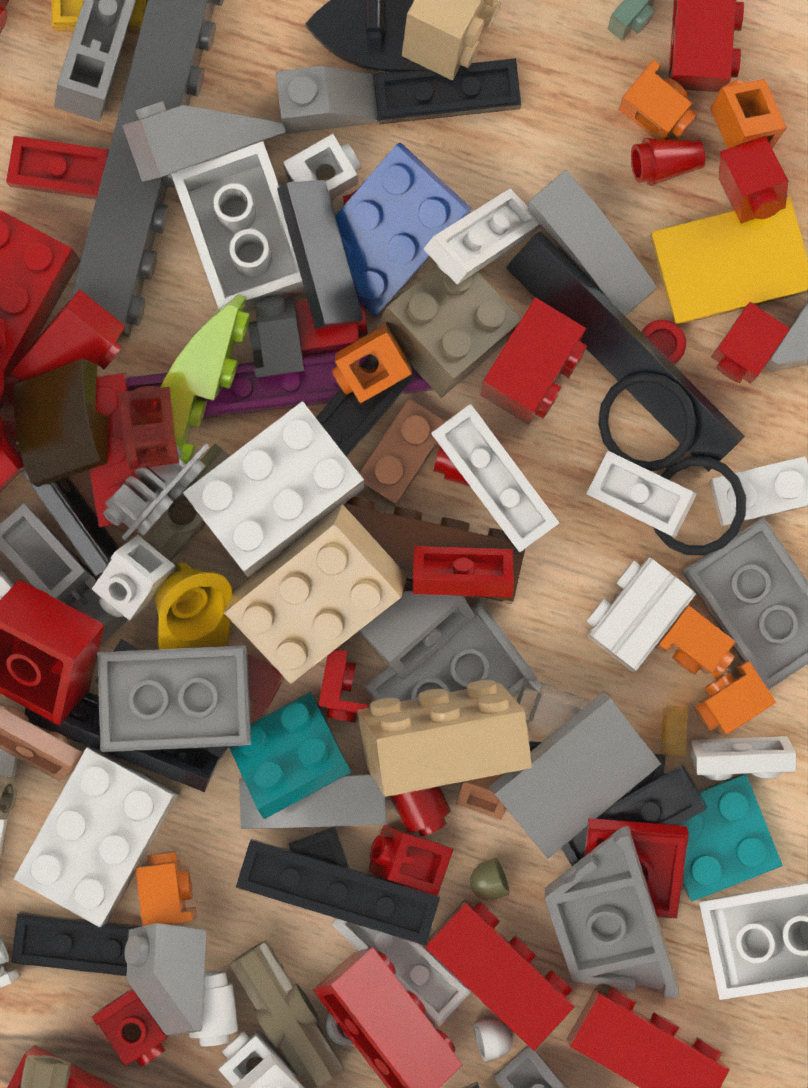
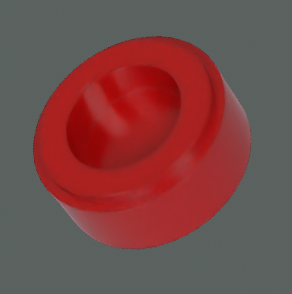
(667, 338)

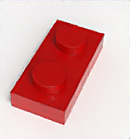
(56, 167)
(463, 571)

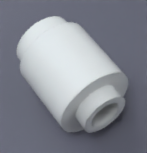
(218, 1010)

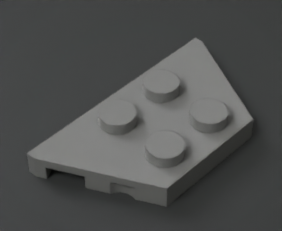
(610, 920)

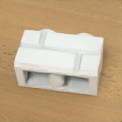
(639, 613)

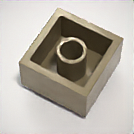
(449, 326)

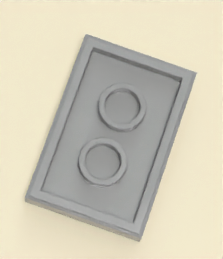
(757, 601)
(471, 655)
(174, 698)
(576, 775)

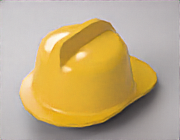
(193, 609)

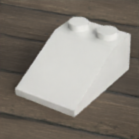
(758, 940)

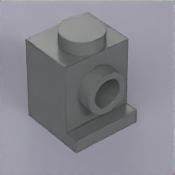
(275, 337)

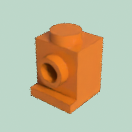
(658, 104)
(747, 113)
(366, 383)
(698, 644)
(734, 700)
(164, 890)

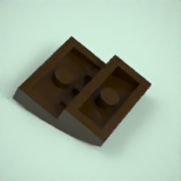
(59, 423)

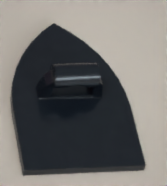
(365, 32)

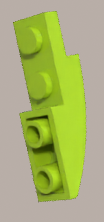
(205, 368)

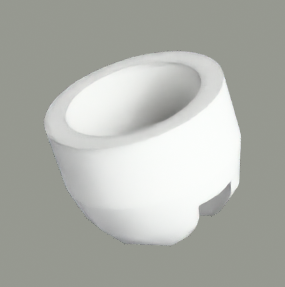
(492, 1038)

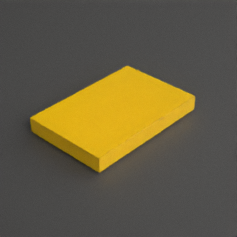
(725, 264)

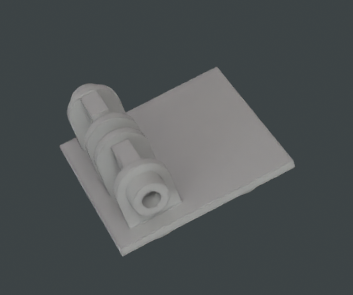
(141, 507)

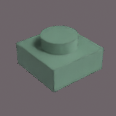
(631, 16)

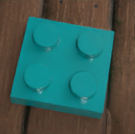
(289, 756)
(727, 840)

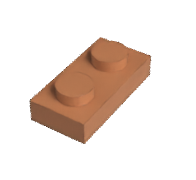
(401, 452)
(43, 750)

